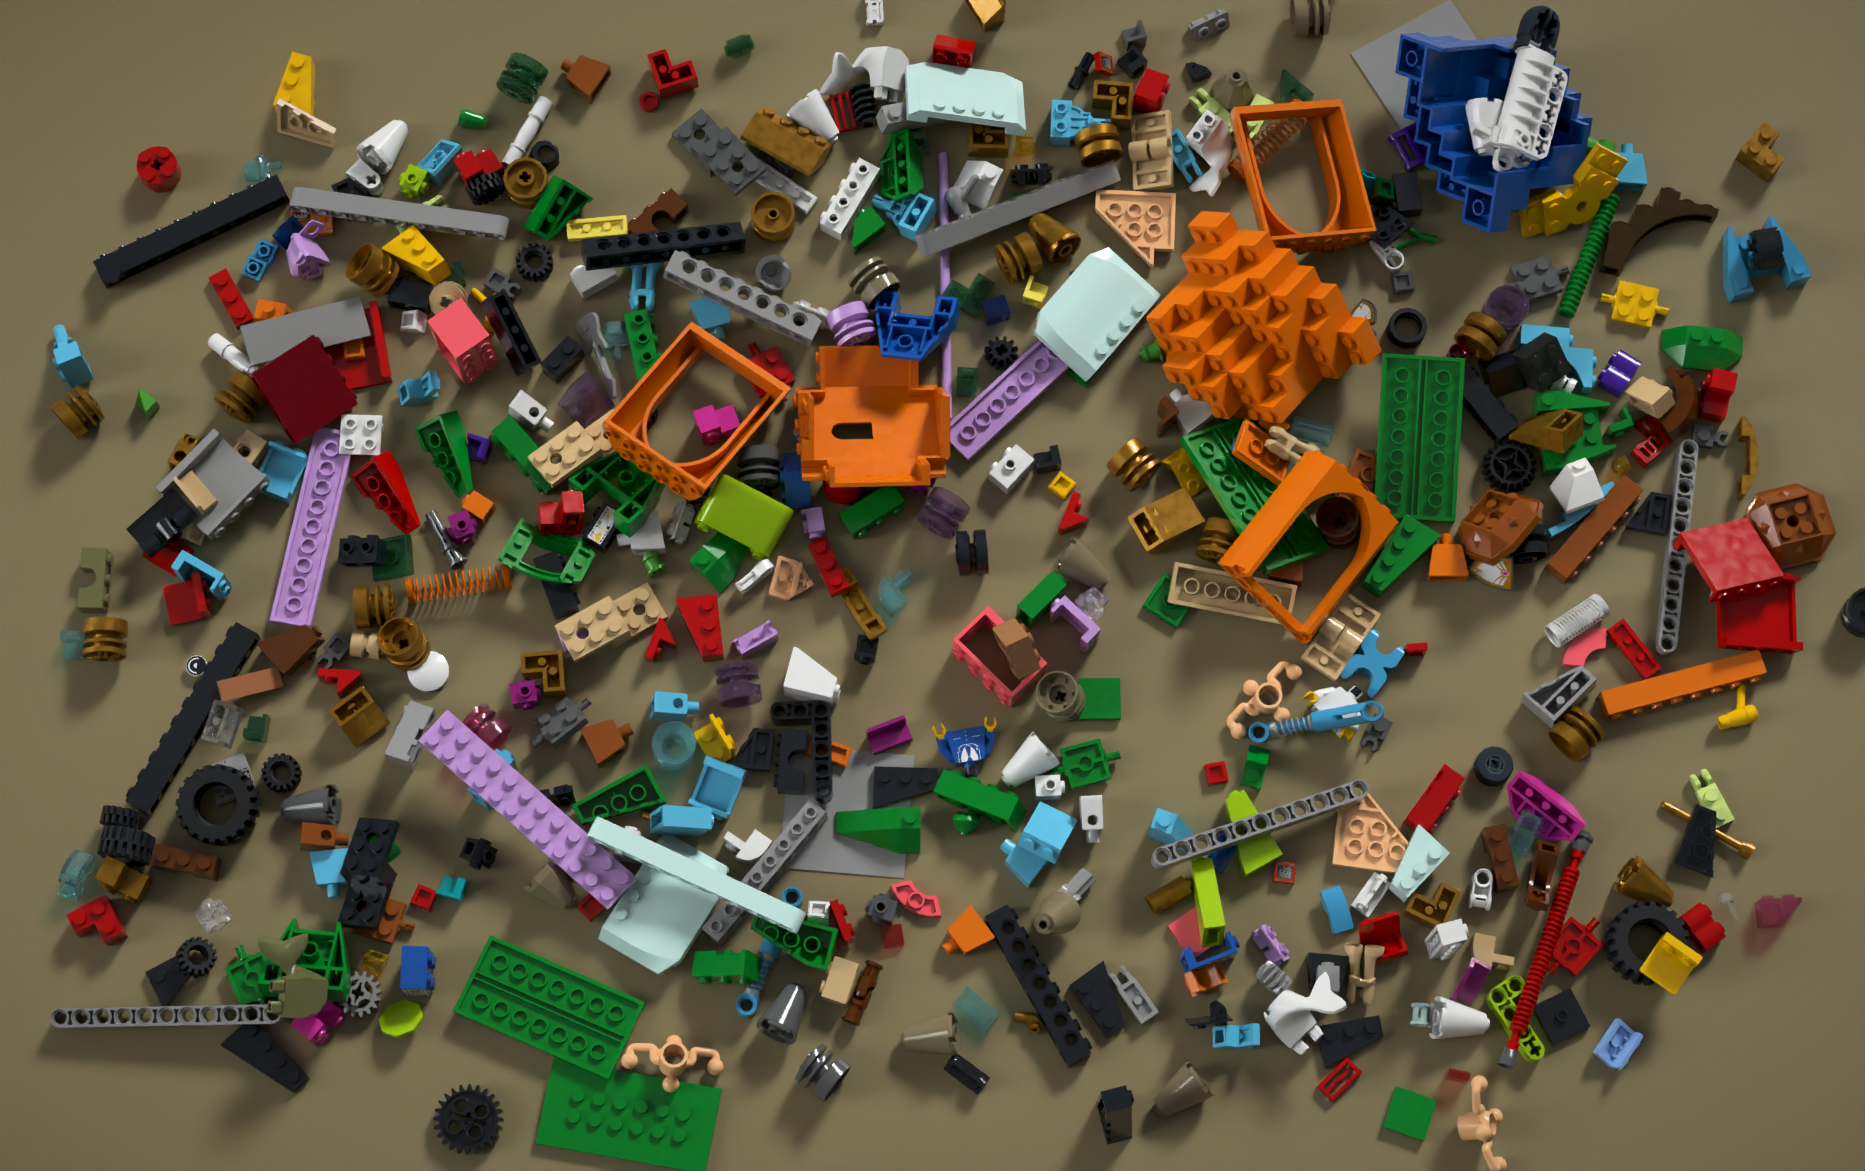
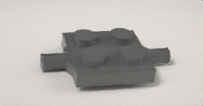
(1538, 278)
(560, 722)

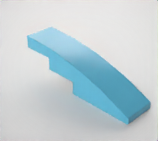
(1568, 521)

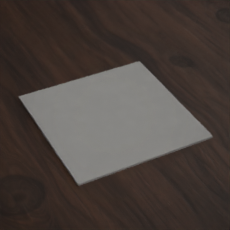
(1379, 57)
(851, 792)

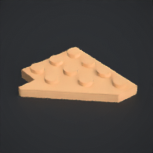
(1140, 219)
(1367, 838)

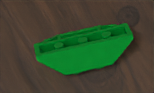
(901, 166)
(1702, 347)

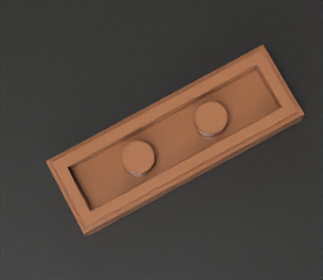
(249, 684)

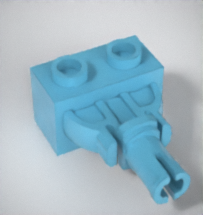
(1067, 121)
(910, 214)
(70, 359)

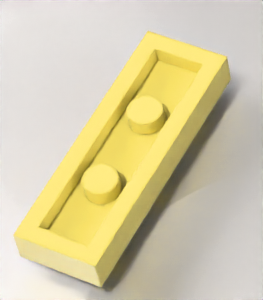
(596, 227)

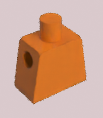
(269, 309)
(1446, 561)
(968, 933)

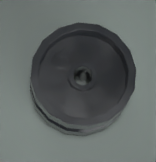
(1533, 547)
(971, 552)
(1854, 613)

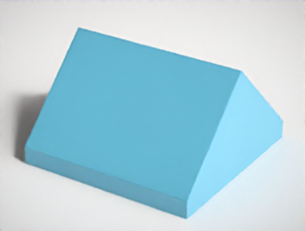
(440, 160)

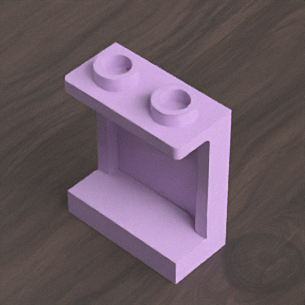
(1078, 620)

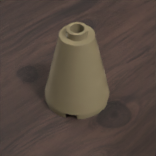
(1080, 565)
(1057, 914)
(934, 1036)
(1182, 1091)

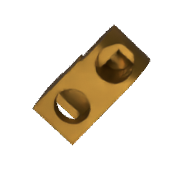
(182, 449)

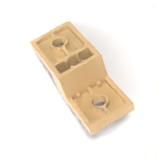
(575, 447)
(610, 622)

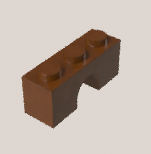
(667, 206)
(187, 861)
(1503, 868)

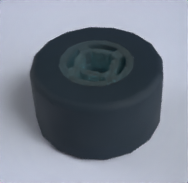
(1487, 771)

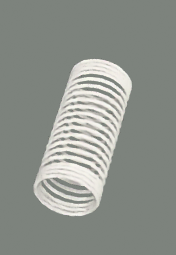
(1579, 621)

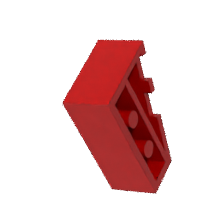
(703, 623)
(1435, 799)

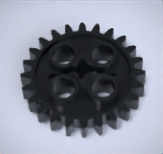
(462, 1138)

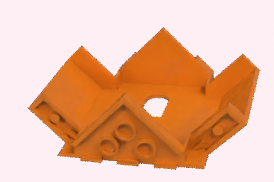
(863, 388)

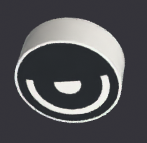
(196, 665)

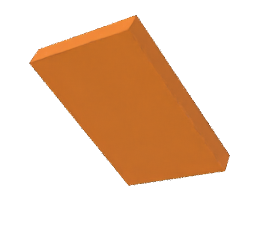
(1251, 450)

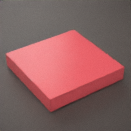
(1187, 932)

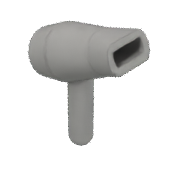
(957, 197)

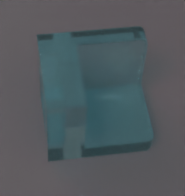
(72, 644)

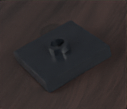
(1561, 1016)

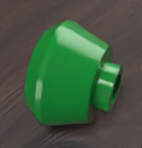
(965, 822)

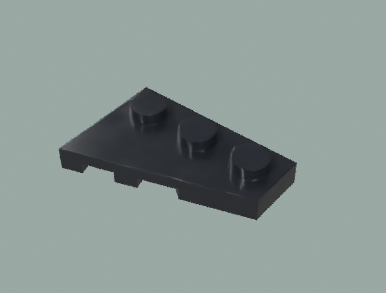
(899, 783)
(1348, 1037)

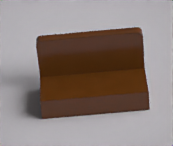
(1168, 413)

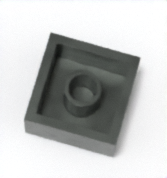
(1541, 362)

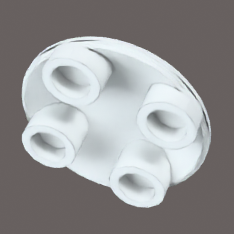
(430, 674)

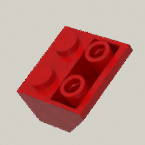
(953, 51)

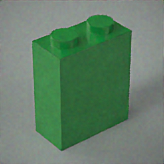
(1038, 601)

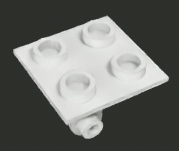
(360, 434)

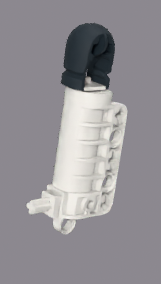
(1528, 95)

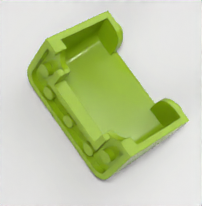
(744, 515)

